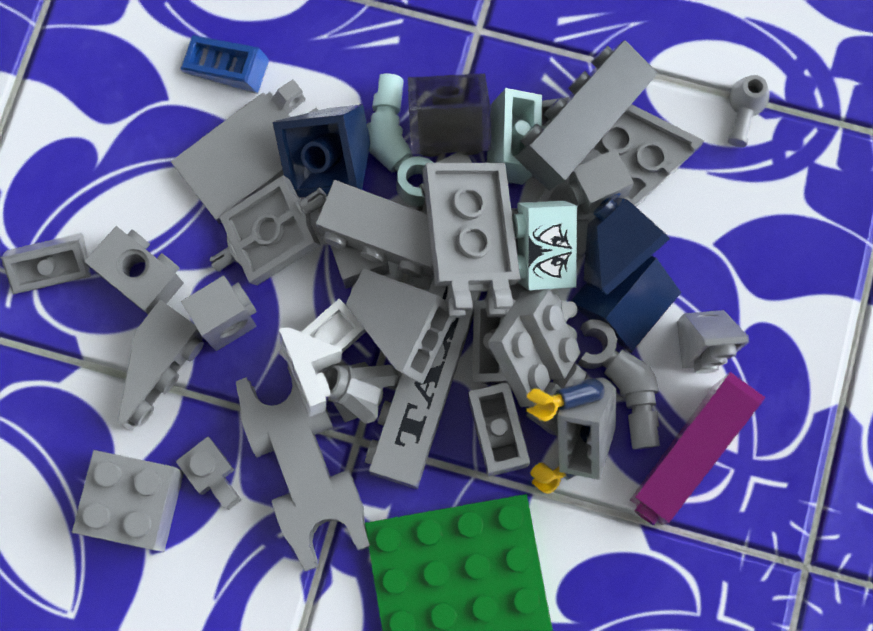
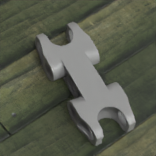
(313, 493)

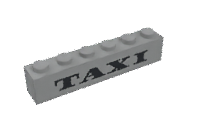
(417, 408)

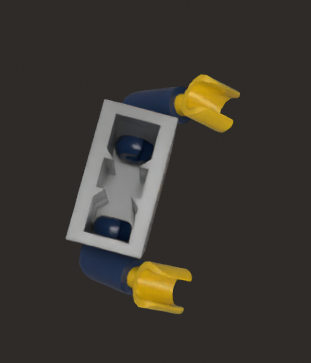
(584, 430)

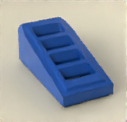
(248, 69)

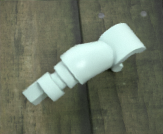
(387, 140)

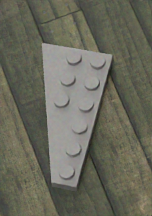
(650, 154)

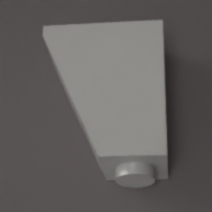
(401, 321)

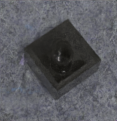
(449, 114)

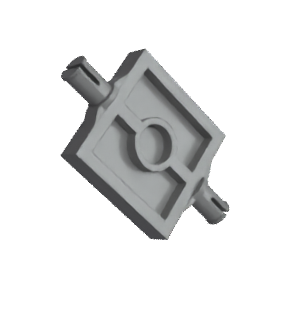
(269, 230)

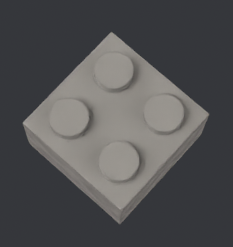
(128, 501)

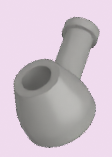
(747, 105)

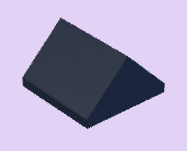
(633, 304)

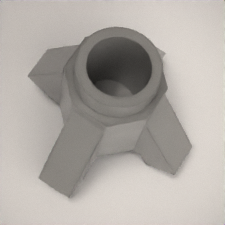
(358, 389)

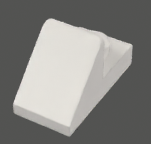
(335, 327)
(305, 357)

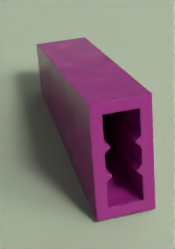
(696, 449)

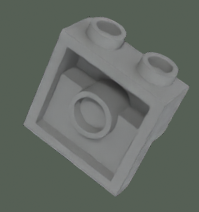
(534, 343)

